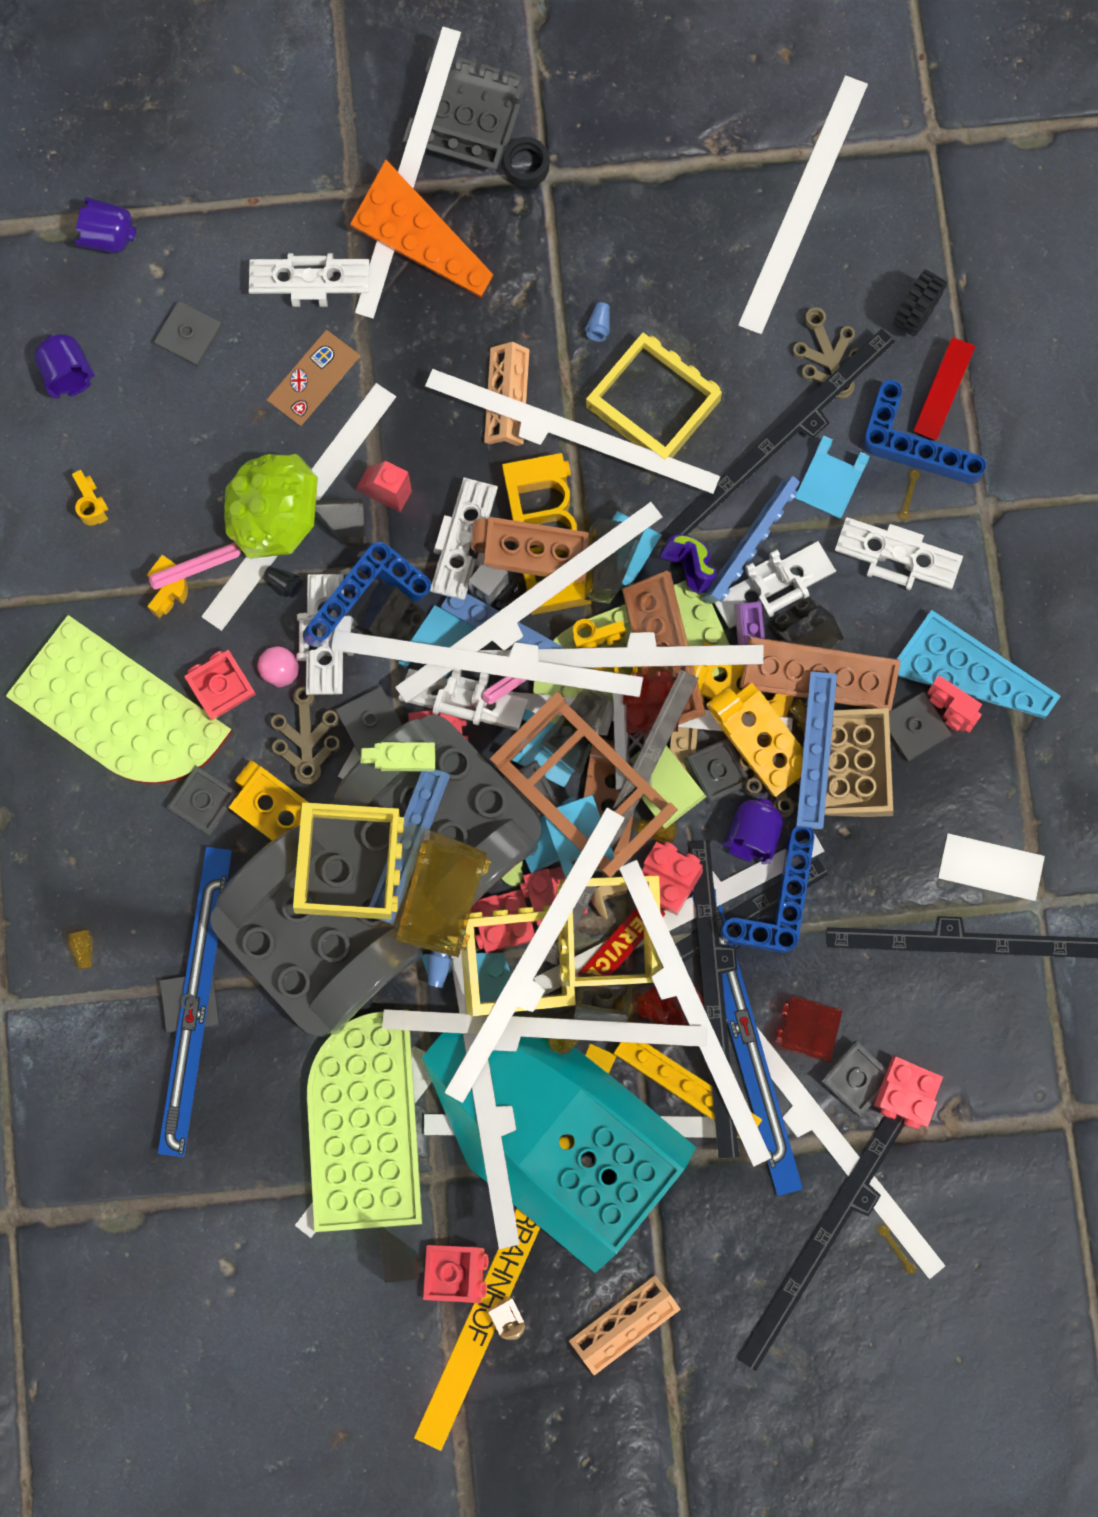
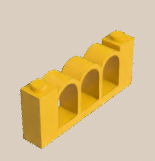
(537, 475)

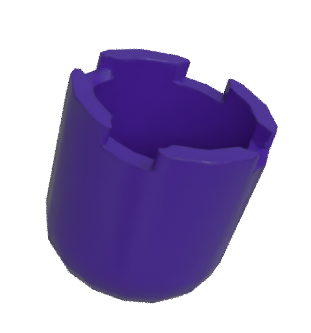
(104, 227)
(63, 365)
(754, 831)

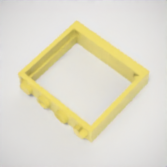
(627, 427)
(346, 812)
(566, 945)
(469, 962)

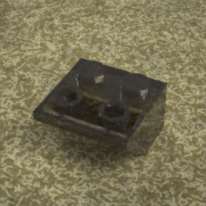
(389, 614)
(807, 625)

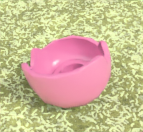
(278, 666)

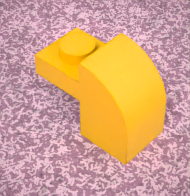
(178, 590)

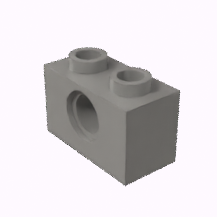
(488, 584)

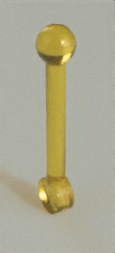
(914, 476)
(884, 1231)

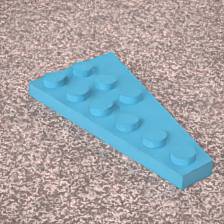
(972, 667)

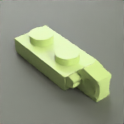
(400, 756)

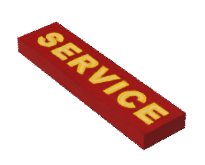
(617, 947)

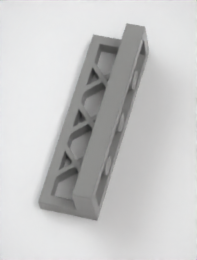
(622, 739)

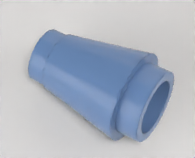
(599, 323)
(438, 968)

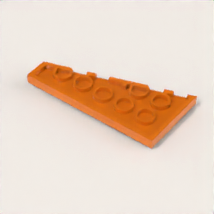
(408, 225)

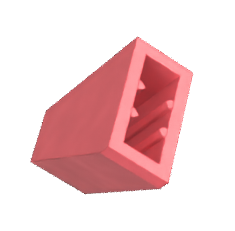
(386, 485)

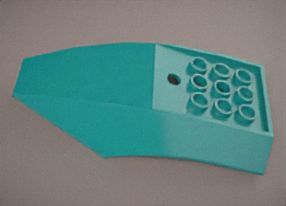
(549, 1184)

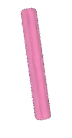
(194, 565)

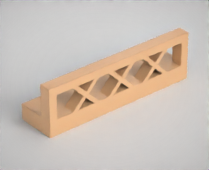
(514, 385)
(627, 1328)

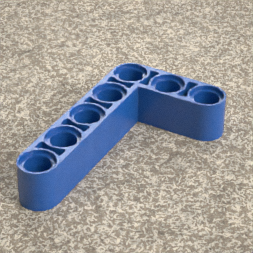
(915, 444)
(357, 586)
(785, 900)

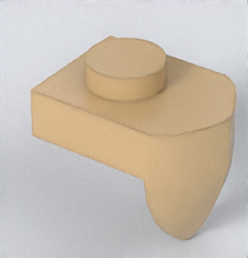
(606, 892)
(507, 1319)

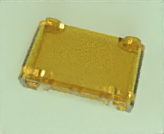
(442, 894)

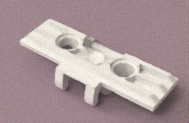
(309, 283)
(455, 539)
(902, 547)
(776, 575)
(322, 678)
(467, 694)

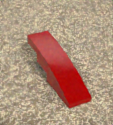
(944, 388)

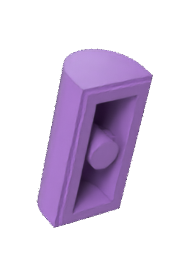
(748, 621)

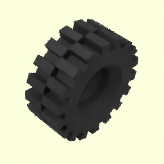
(919, 302)

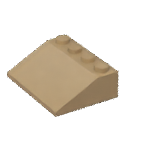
(860, 764)

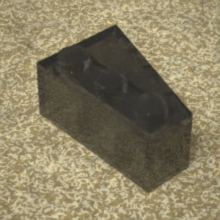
(606, 577)
(590, 707)

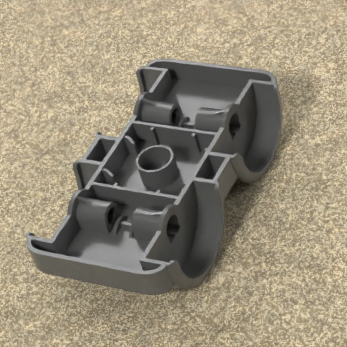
(333, 965)

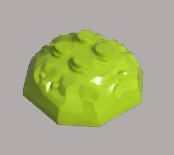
(270, 505)

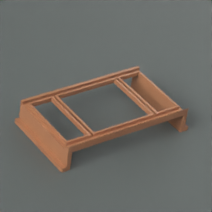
(529, 731)

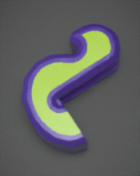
(694, 558)

